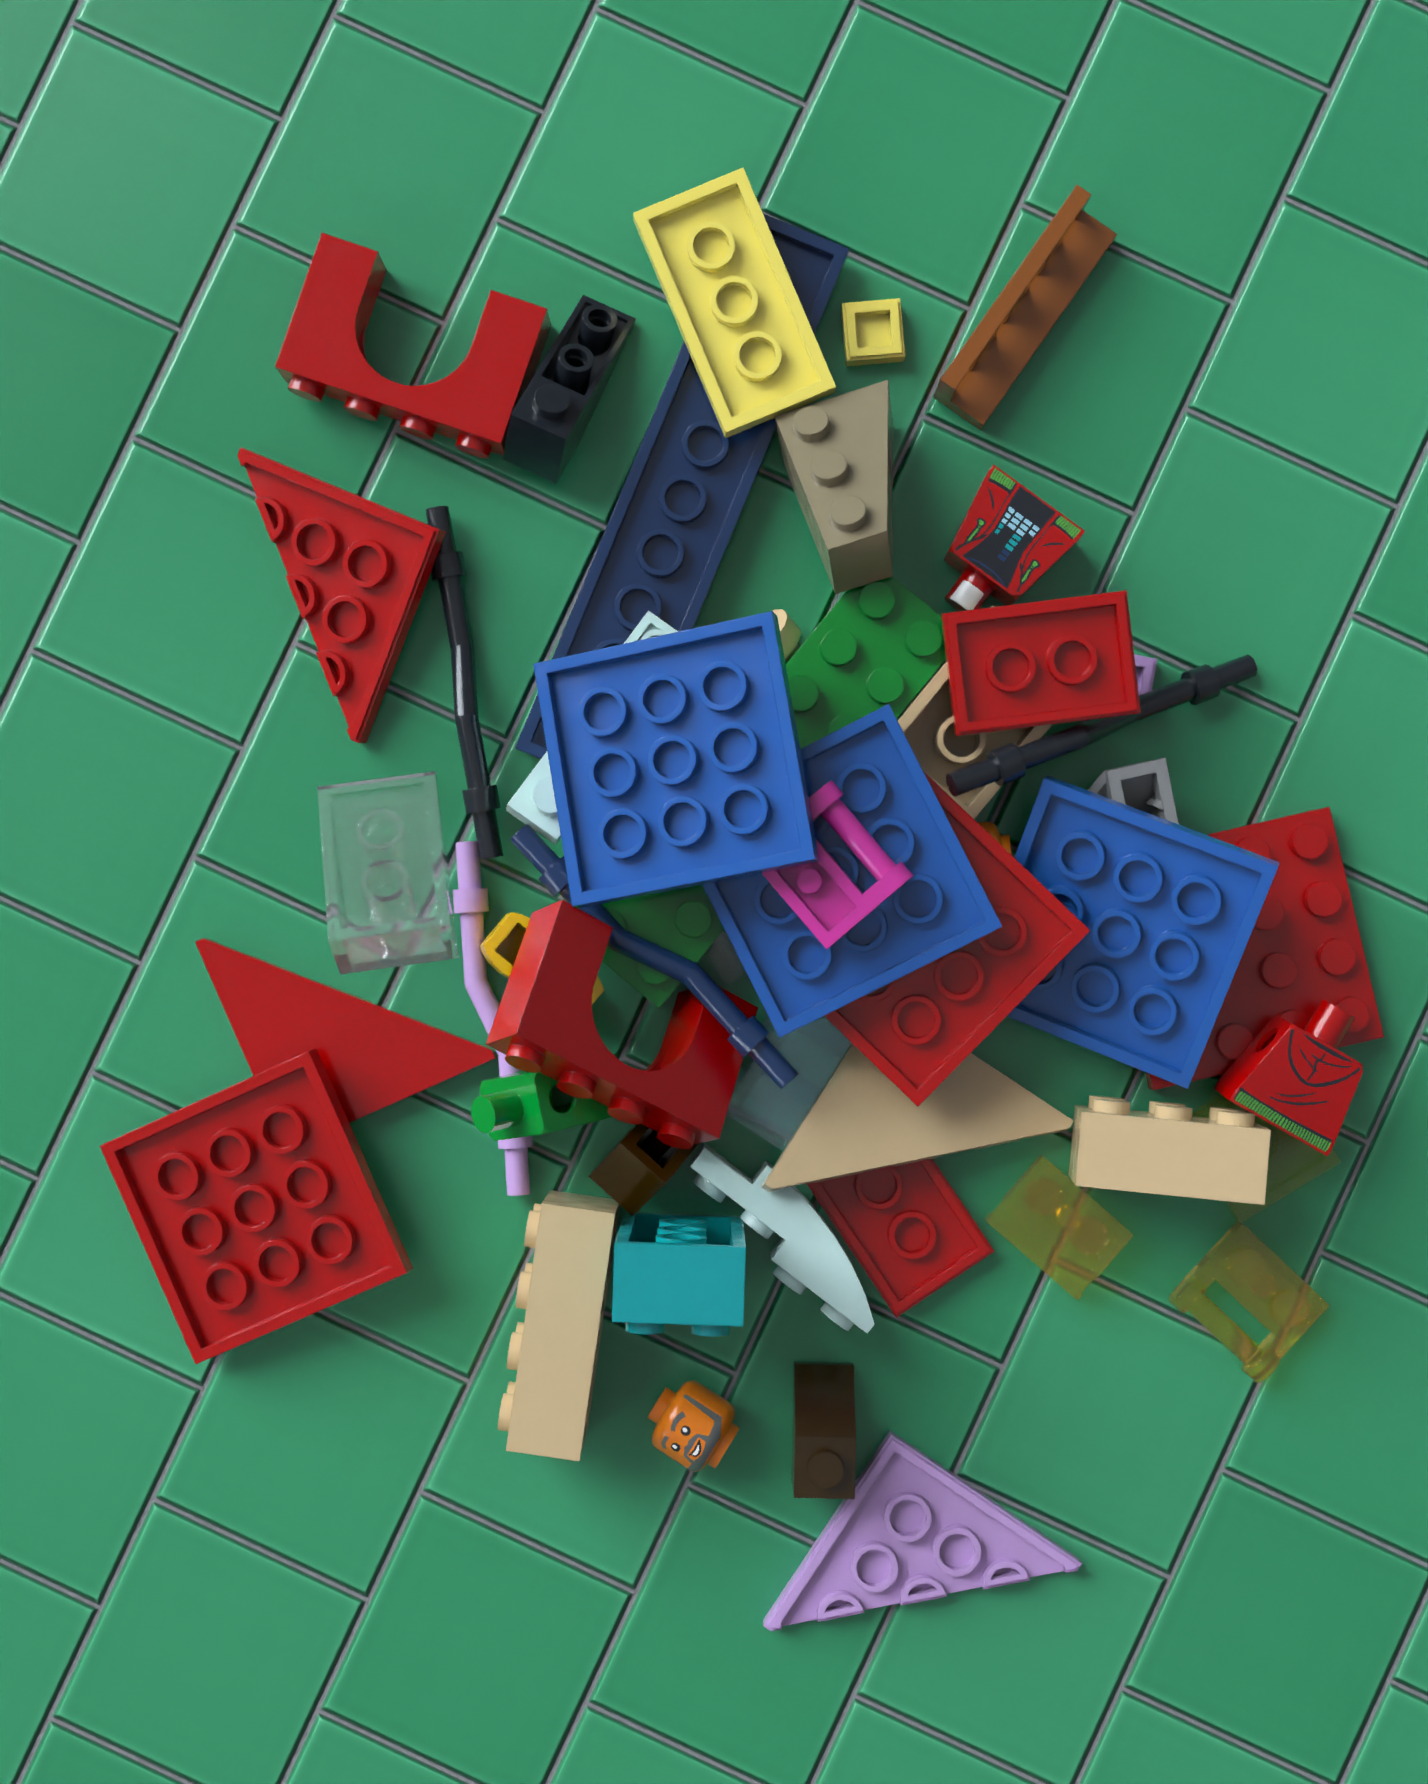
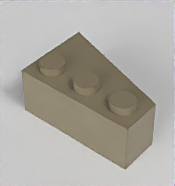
(843, 480)

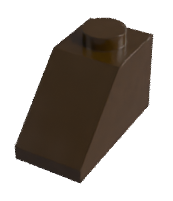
(638, 1167)
(823, 1431)

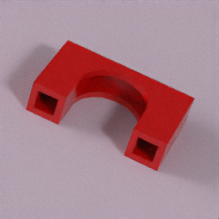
(328, 355)
(551, 1030)

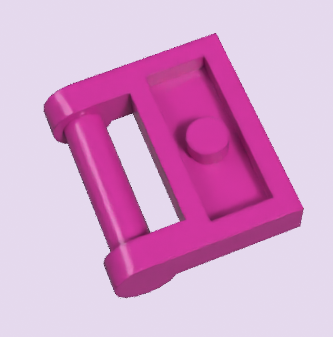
(822, 890)

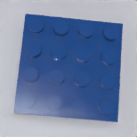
(676, 761)
(916, 925)
(1163, 925)

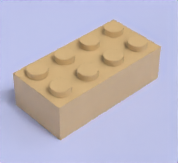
(562, 1325)

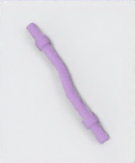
(471, 902)

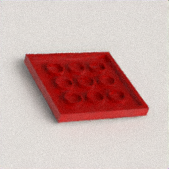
(1300, 946)
(941, 1012)
(256, 1206)

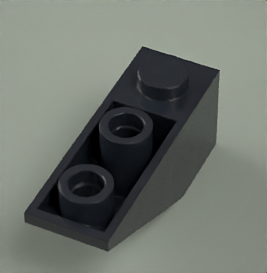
(566, 389)

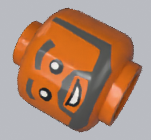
(693, 1426)

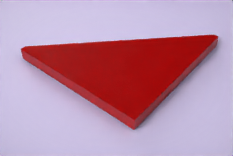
(352, 575)
(365, 1048)

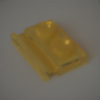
(1059, 1227)

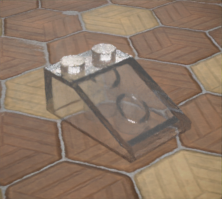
(386, 873)

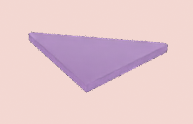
(912, 1541)

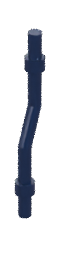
(747, 1035)

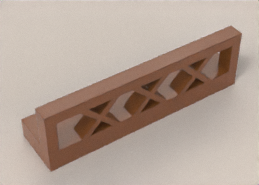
(1025, 311)

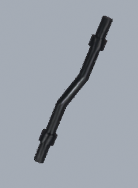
(1010, 762)
(481, 797)

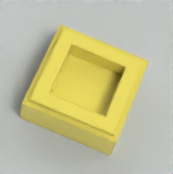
(872, 332)

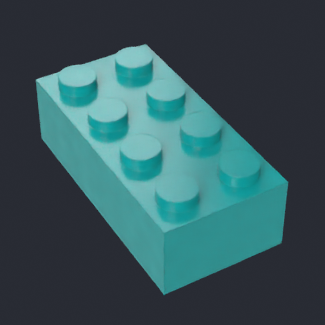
(679, 1273)

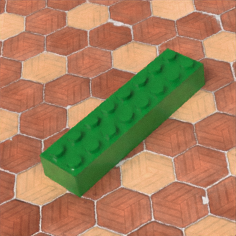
(864, 654)

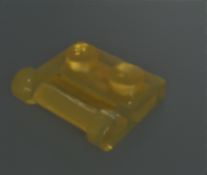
(1259, 1285)

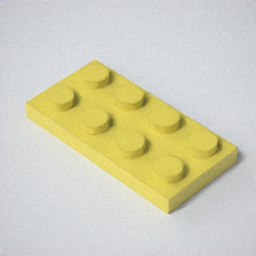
(734, 302)

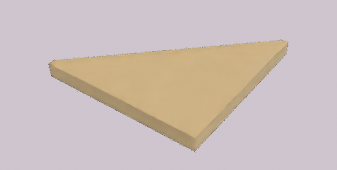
(870, 1124)

